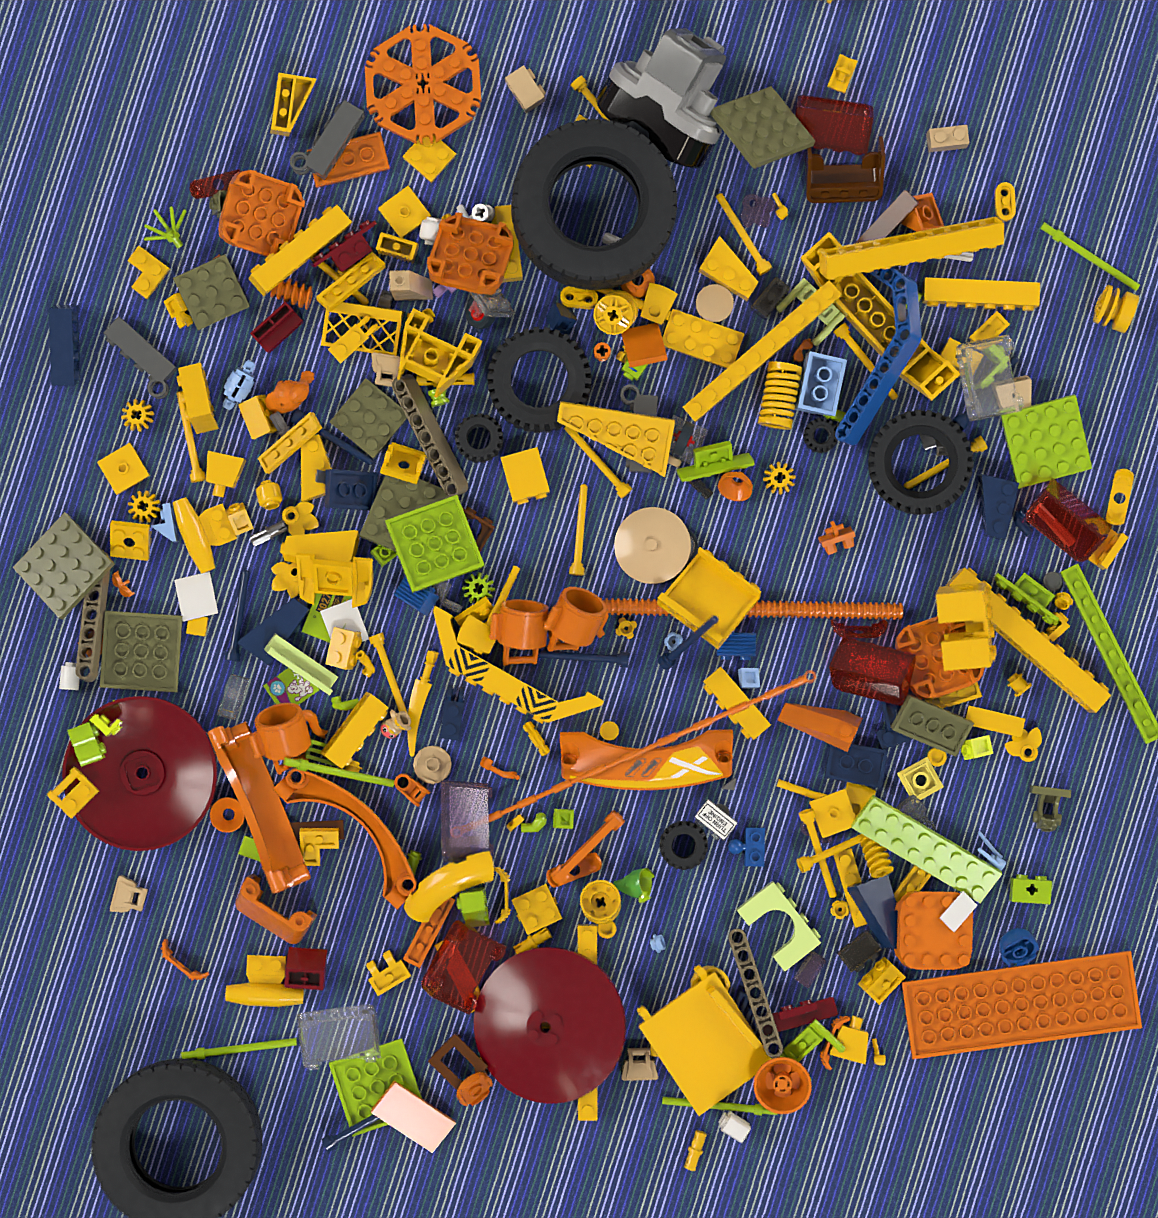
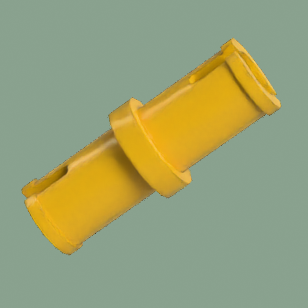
(533, 941)
(695, 1150)

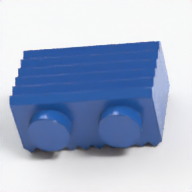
(420, 600)
(738, 645)

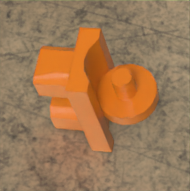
(836, 534)

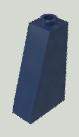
(282, 622)
(877, 905)

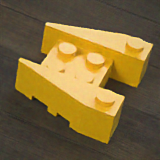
(433, 357)

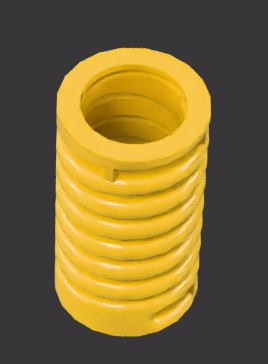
(771, 390)

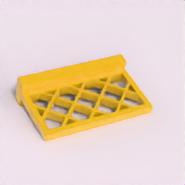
(361, 311)

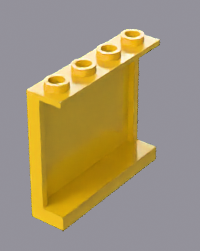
(706, 590)

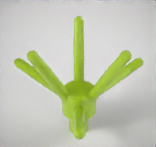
(170, 234)

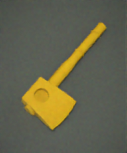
(656, 304)
(475, 633)
(857, 794)

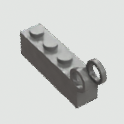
(332, 141)
(143, 353)
(640, 405)

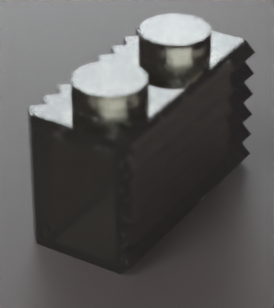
(770, 298)
(859, 951)

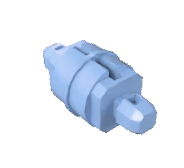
(233, 382)

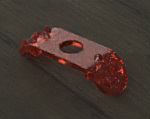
(204, 187)
(872, 631)

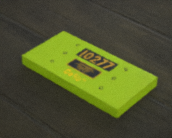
(314, 623)

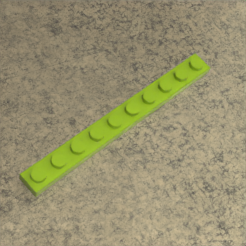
(1111, 653)

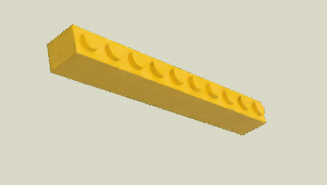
(911, 248)
(762, 351)
(588, 947)

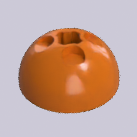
(786, 1093)

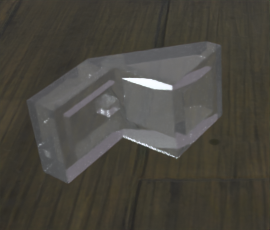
(443, 590)
(233, 697)

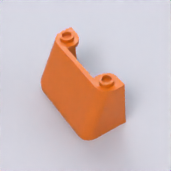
(290, 930)

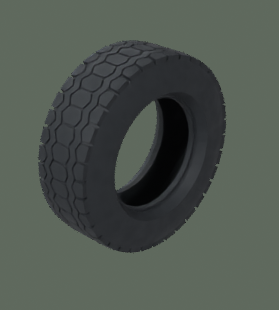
(606, 145)
(176, 1080)

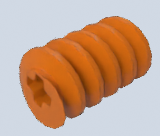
(293, 292)

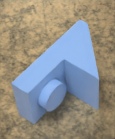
(168, 528)

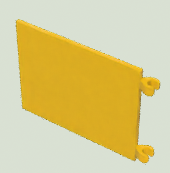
(702, 1044)

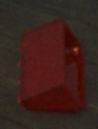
(836, 123)
(1067, 521)
(872, 671)

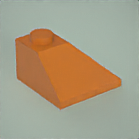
(925, 215)

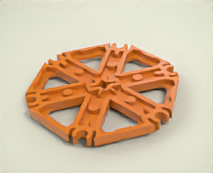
(439, 91)

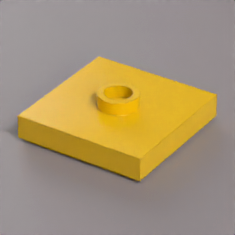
(404, 212)
(123, 468)
(833, 813)

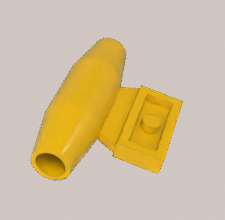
(203, 531)
(264, 984)

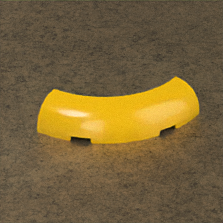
(448, 882)

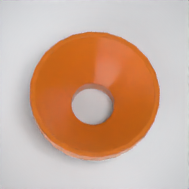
(639, 291)
(735, 490)
(217, 818)

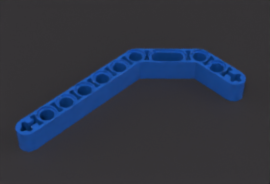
(891, 362)

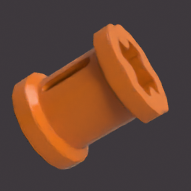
(606, 347)

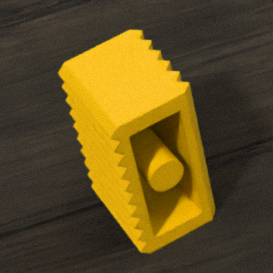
(397, 247)

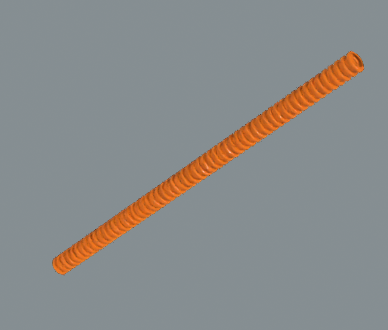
(775, 609)

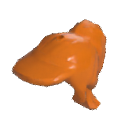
(289, 394)

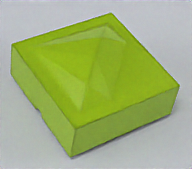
(563, 818)

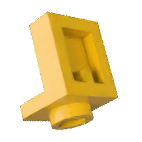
(239, 518)
(1055, 631)

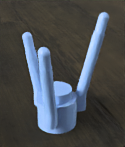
(994, 859)

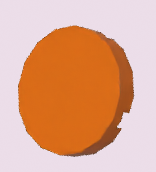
(474, 1089)

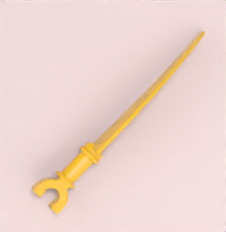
(418, 697)

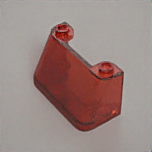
(461, 966)

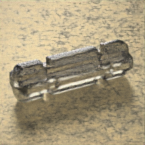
(701, 487)

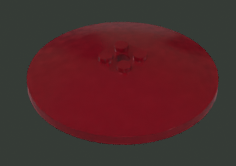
(179, 783)
(583, 1018)

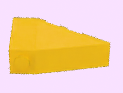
(514, 268)

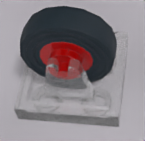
(484, 308)
(685, 438)

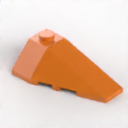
(826, 724)

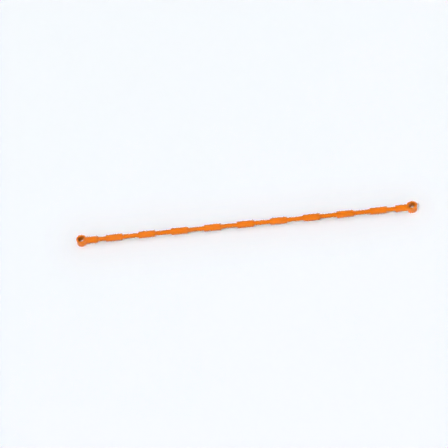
(660, 742)

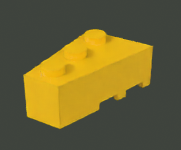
(728, 271)
(197, 398)
(312, 459)

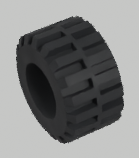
(469, 424)
(693, 859)

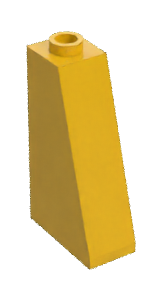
(325, 546)

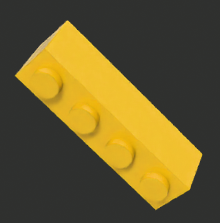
(729, 695)
(354, 730)

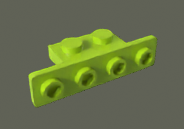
(714, 460)
(1030, 593)

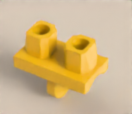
(842, 73)

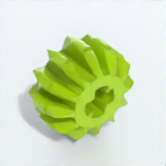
(472, 586)

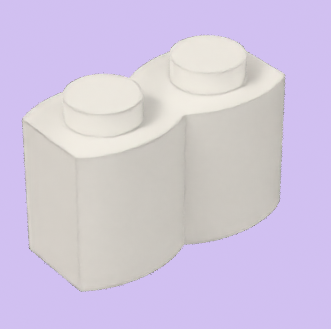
(734, 1126)

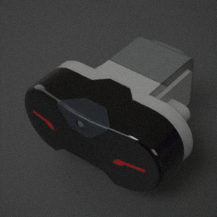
(669, 96)

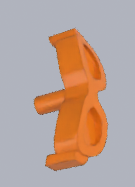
(124, 590)

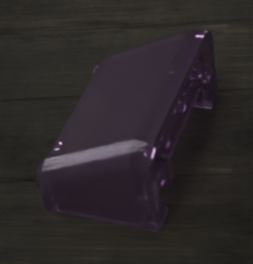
(464, 819)

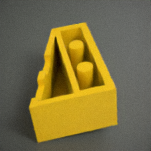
(289, 101)

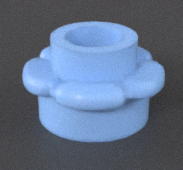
(673, 636)
(657, 943)

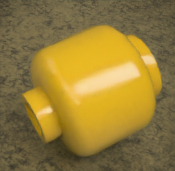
(269, 495)

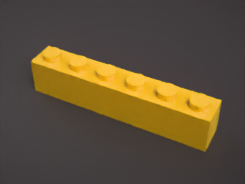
(300, 250)
(981, 293)

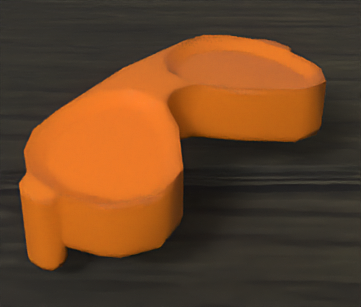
(805, 345)

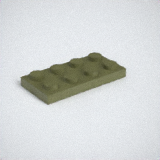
(932, 725)

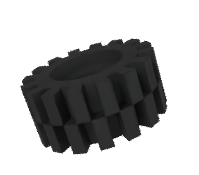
(809, 435)

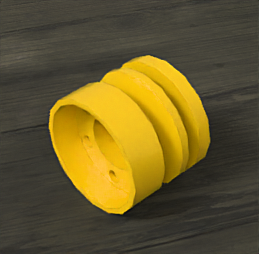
(625, 308)
(1115, 308)
(598, 891)

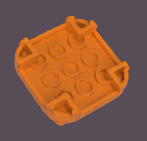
(259, 212)
(470, 254)
(929, 678)
(925, 939)

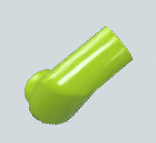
(345, 706)
(538, 823)

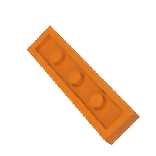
(427, 933)

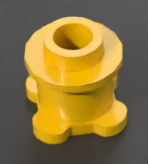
(1018, 684)

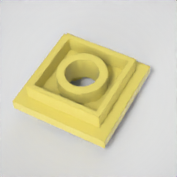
(923, 768)

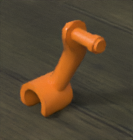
(487, 764)

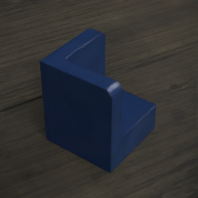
(561, 318)

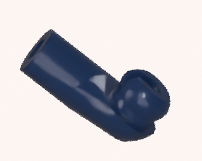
(1021, 522)

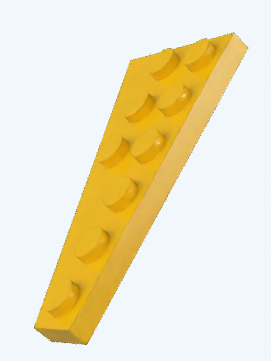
(630, 434)

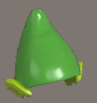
(636, 884)

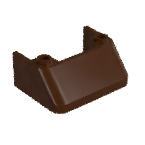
(845, 182)

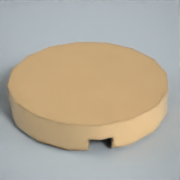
(714, 303)
(432, 764)

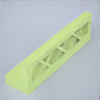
(301, 663)

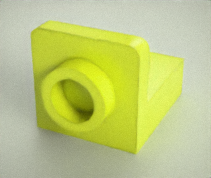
(103, 724)
(976, 747)

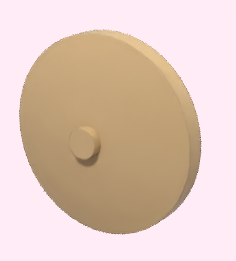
(652, 545)

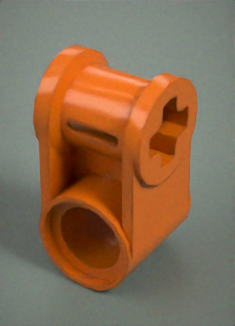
(412, 789)

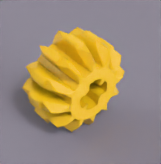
(134, 422)
(784, 482)
(141, 514)

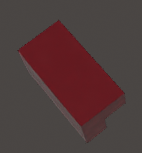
(276, 327)

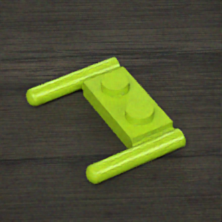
(808, 1040)

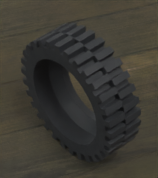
(500, 370)
(928, 424)

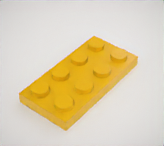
(702, 339)

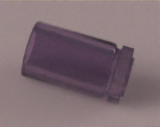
(809, 969)

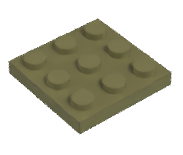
(211, 292)
(369, 418)

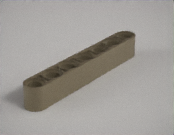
(430, 435)
(88, 625)
(755, 1002)

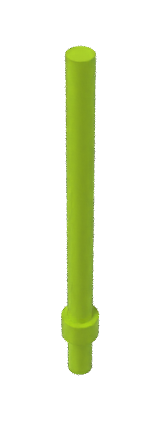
(1058, 235)
(305, 765)
(202, 1053)
(757, 1109)

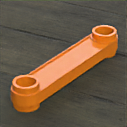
(561, 872)

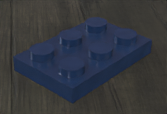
(350, 489)
(858, 766)

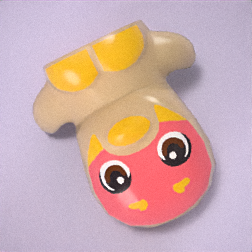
(392, 727)

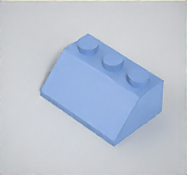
(820, 384)

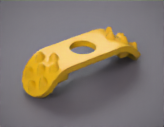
(1121, 484)
(504, 878)

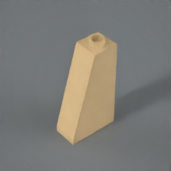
(410, 286)

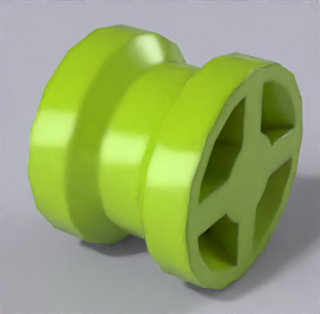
(441, 400)

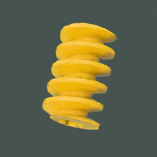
(876, 858)

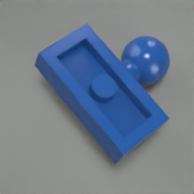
(753, 846)

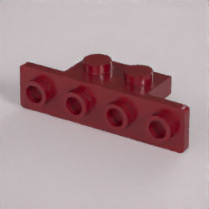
(347, 251)
(800, 1015)

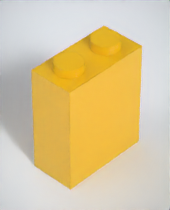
(525, 476)

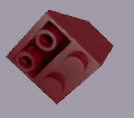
(306, 968)

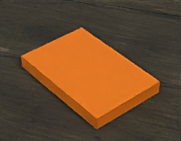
(644, 345)

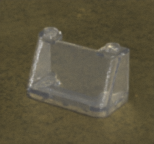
(988, 378)
(338, 1035)

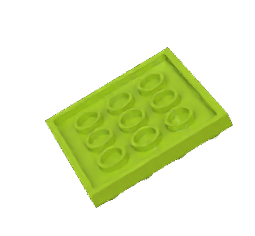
(1046, 441)
(434, 543)
(364, 1083)

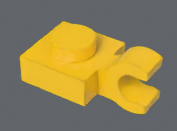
(177, 308)

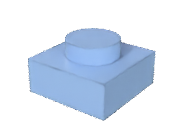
(749, 678)

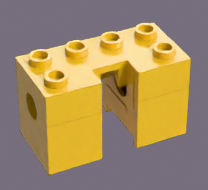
(974, 646)

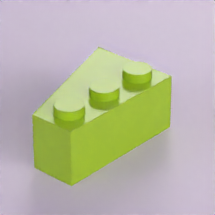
(474, 906)

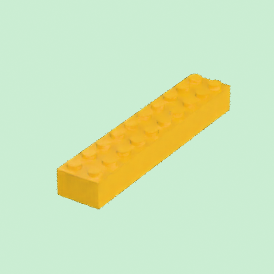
(1038, 648)

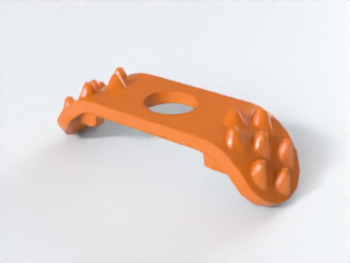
(589, 864)
(167, 953)
(835, 1025)

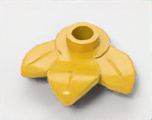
(303, 518)
(285, 579)
(1028, 740)

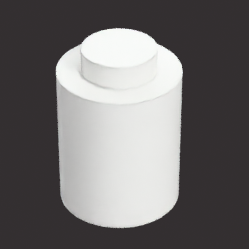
(68, 677)

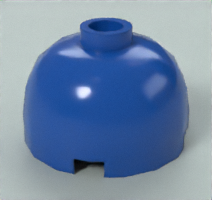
(1018, 947)

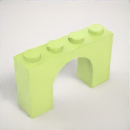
(803, 937)

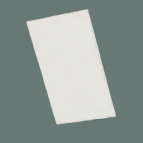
(958, 911)

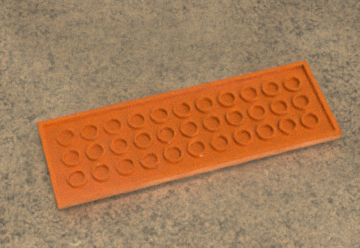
(1021, 1004)

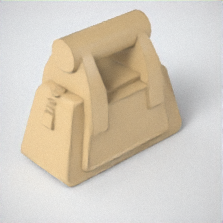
(387, 365)
(124, 895)
(639, 1069)

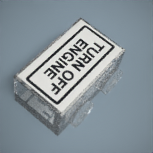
(715, 820)

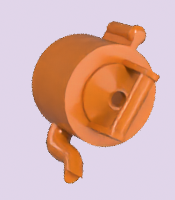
(576, 619)
(520, 627)
(284, 733)

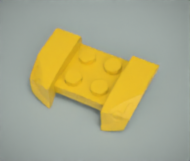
(334, 578)

